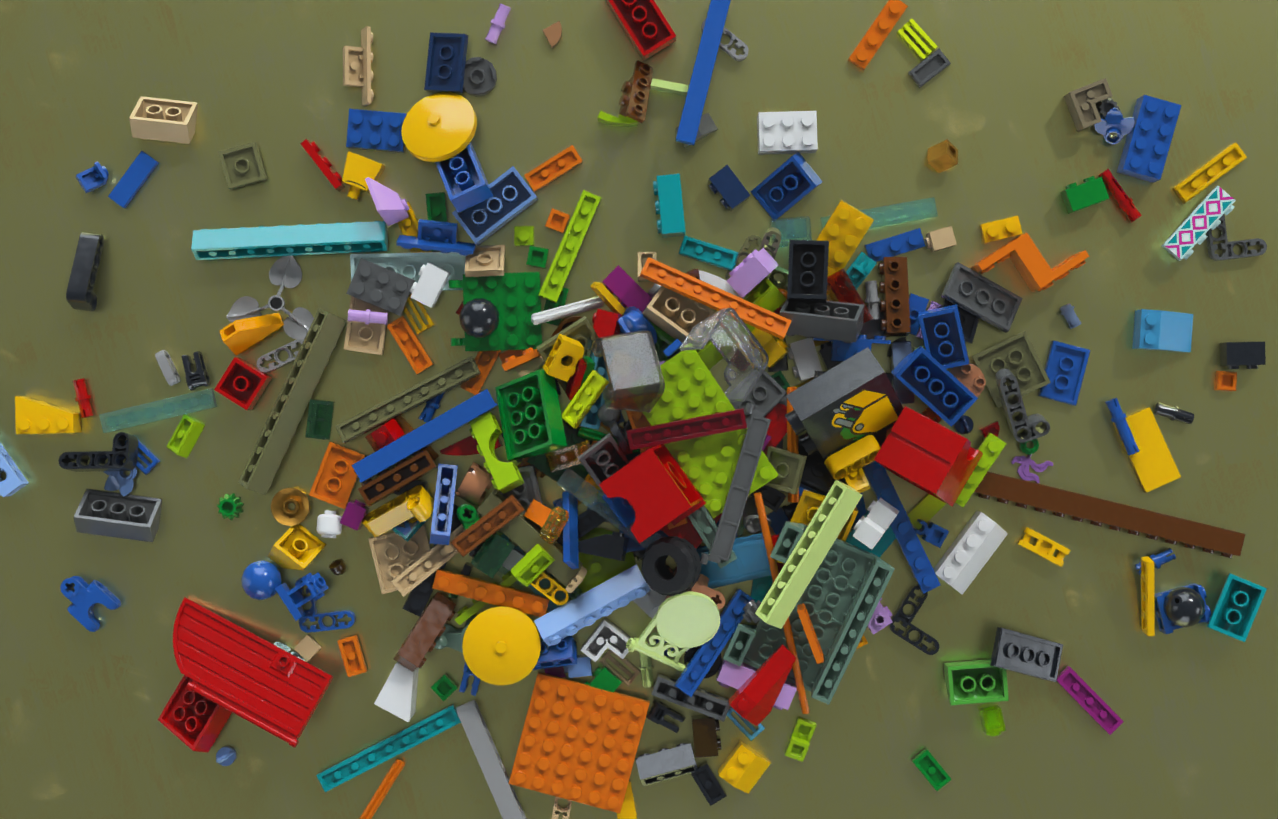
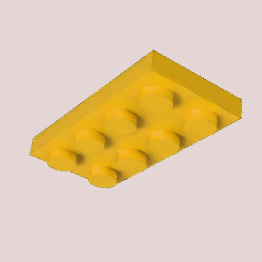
(844, 233)

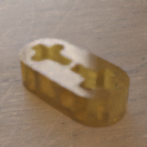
(554, 525)

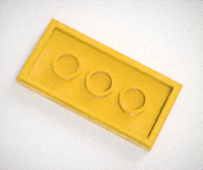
(1154, 461)

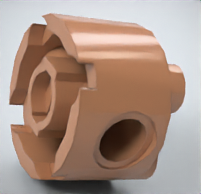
(970, 377)
(474, 484)

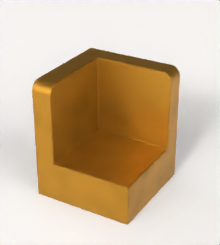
(943, 156)

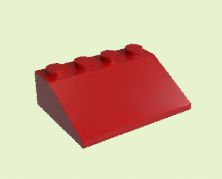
(193, 718)

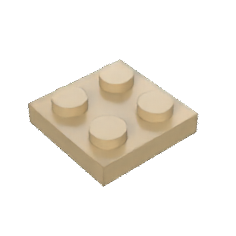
(486, 261)

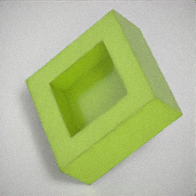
(524, 235)

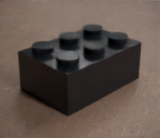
(808, 271)

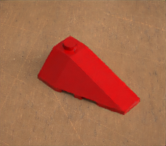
(759, 693)

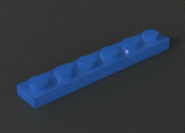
(708, 652)

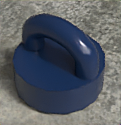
(964, 425)

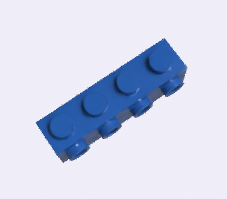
(557, 655)

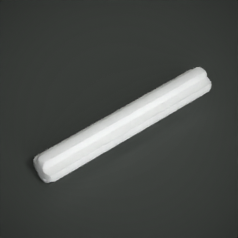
(566, 310)

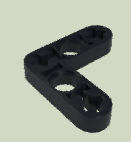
(906, 620)

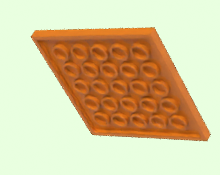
(579, 742)

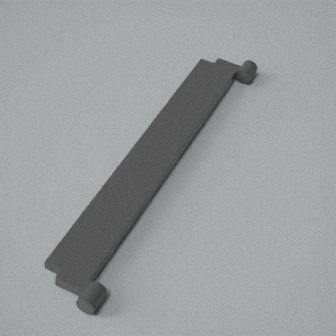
(739, 487)

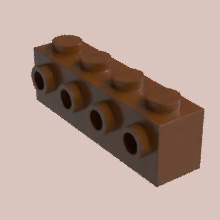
(895, 296)
(397, 478)
(425, 631)

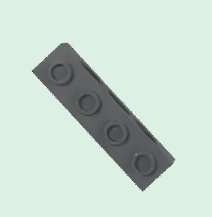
(701, 700)

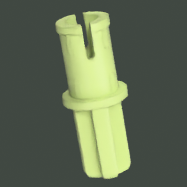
(646, 670)

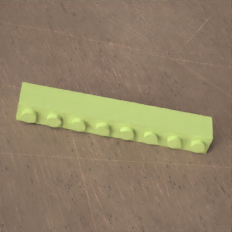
(808, 554)

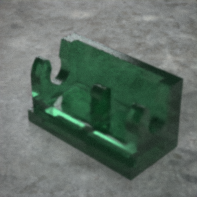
(319, 419)
(492, 555)

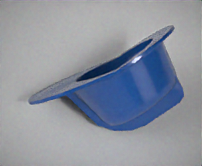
(634, 321)

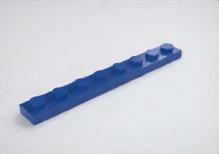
(902, 528)

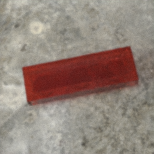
(845, 291)

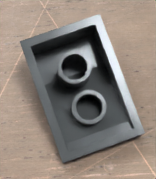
(603, 459)

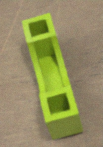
(486, 432)

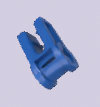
(464, 683)

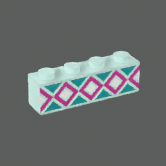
(1197, 224)

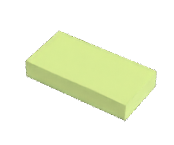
(669, 87)

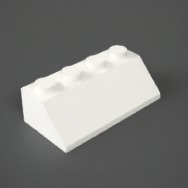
(970, 552)

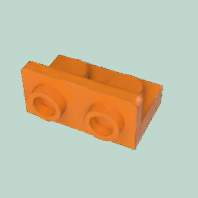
(514, 358)

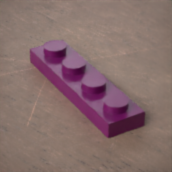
(1089, 700)

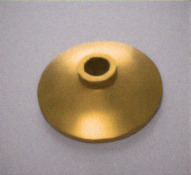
(281, 510)

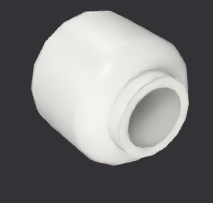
(329, 524)

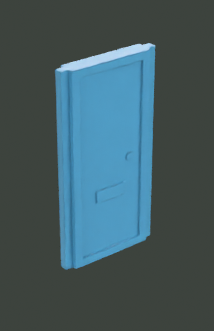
(749, 565)

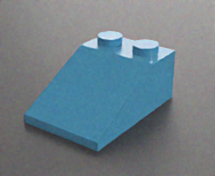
(1162, 330)

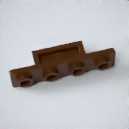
(636, 92)

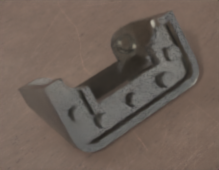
(631, 370)

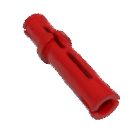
(1125, 203)

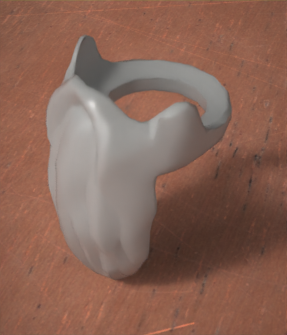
(750, 516)

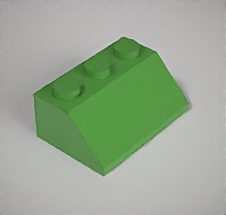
(975, 682)

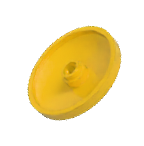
(439, 127)
(501, 645)

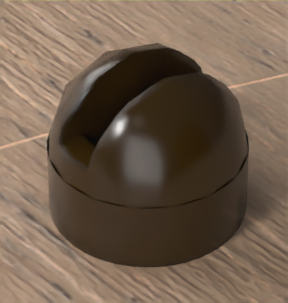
(338, 567)

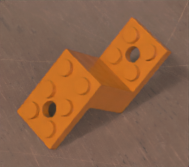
(1030, 263)

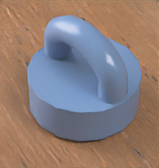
(226, 756)

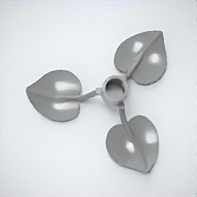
(284, 273)

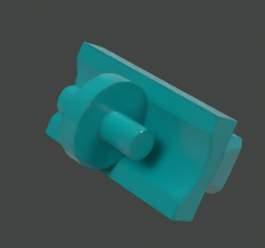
(860, 269)

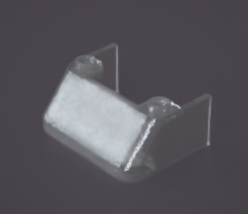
(737, 346)

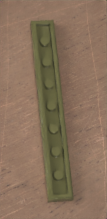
(408, 399)

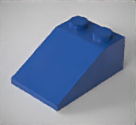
(786, 186)

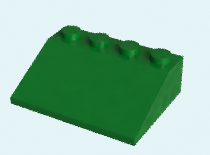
(530, 416)

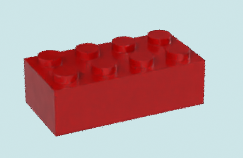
(643, 25)

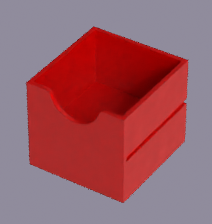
(928, 456)
(653, 489)

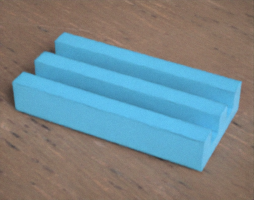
(748, 735)

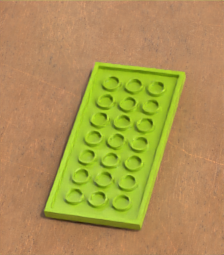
(707, 459)

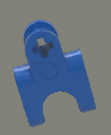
(84, 599)

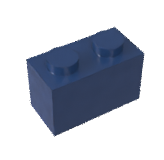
(728, 188)

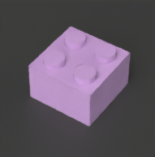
(748, 275)

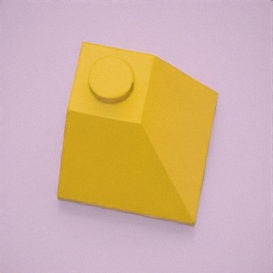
(296, 548)

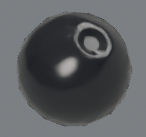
(479, 318)
(1184, 607)

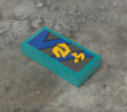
(408, 528)

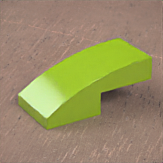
(620, 121)
(800, 739)

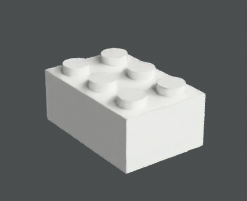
(787, 132)

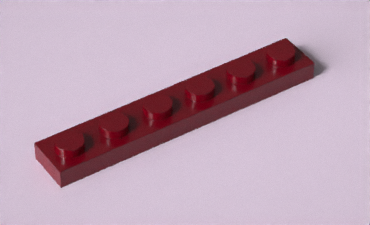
(686, 429)

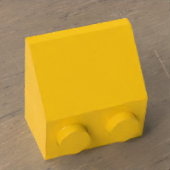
(743, 767)

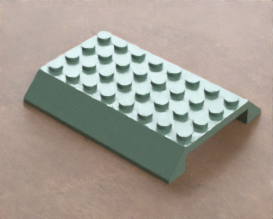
(839, 606)

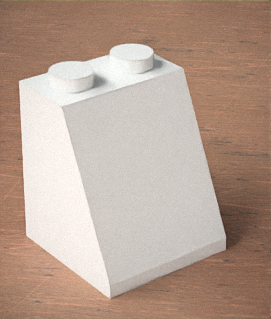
(399, 692)

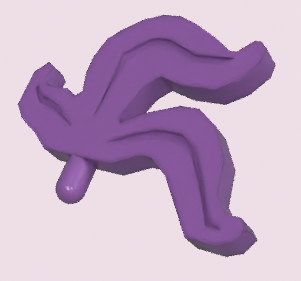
(1023, 469)

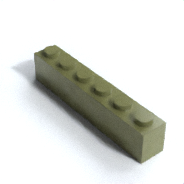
(526, 535)

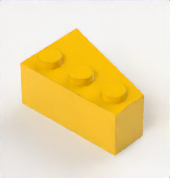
(43, 418)

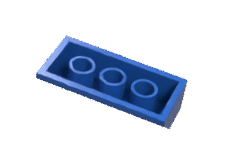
(934, 385)

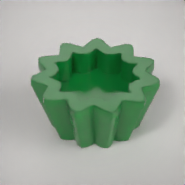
(230, 506)

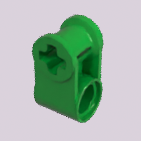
(467, 521)

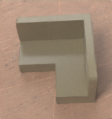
(1082, 103)

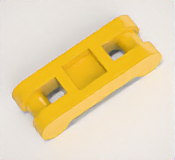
(1044, 547)

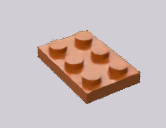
(336, 475)

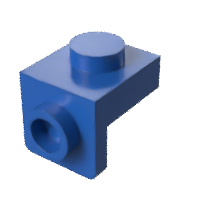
(93, 177)

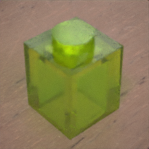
(992, 720)

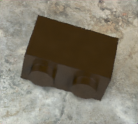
(704, 736)

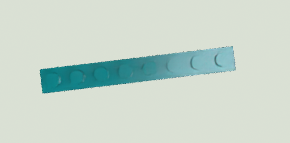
(388, 748)

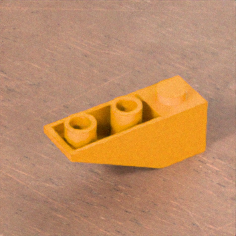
(248, 331)

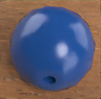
(261, 580)

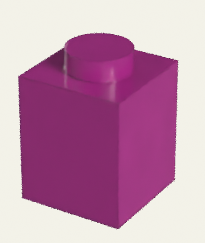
(354, 514)

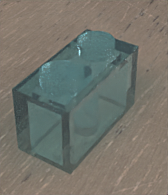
(792, 229)

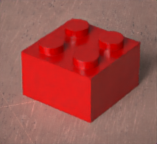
(243, 383)

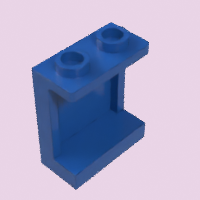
(1164, 624)

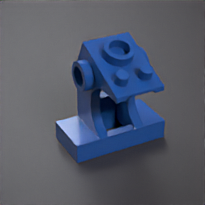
(294, 598)

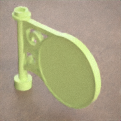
(682, 622)

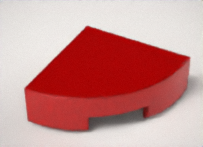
(993, 428)

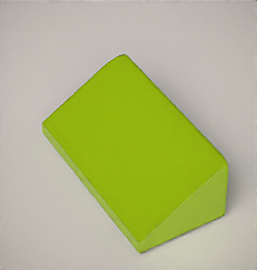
(185, 436)
(532, 565)

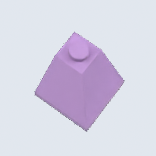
(387, 202)

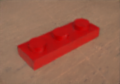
(323, 163)

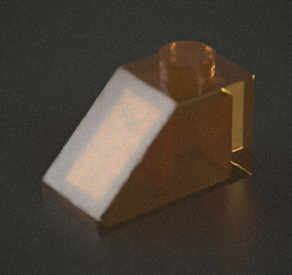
(567, 456)

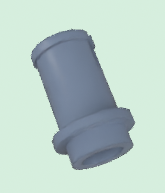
(1070, 315)

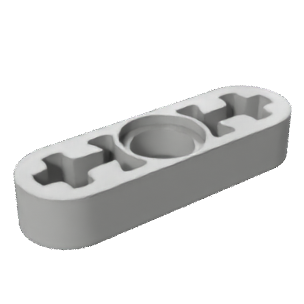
(738, 45)
(268, 357)

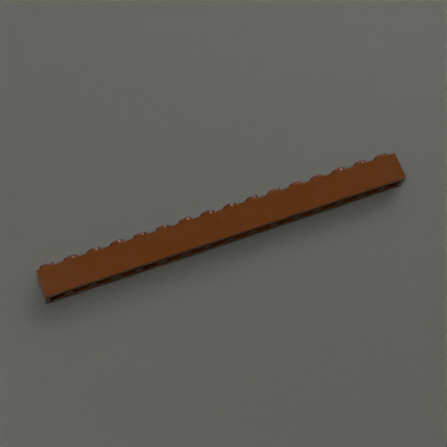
(1111, 513)

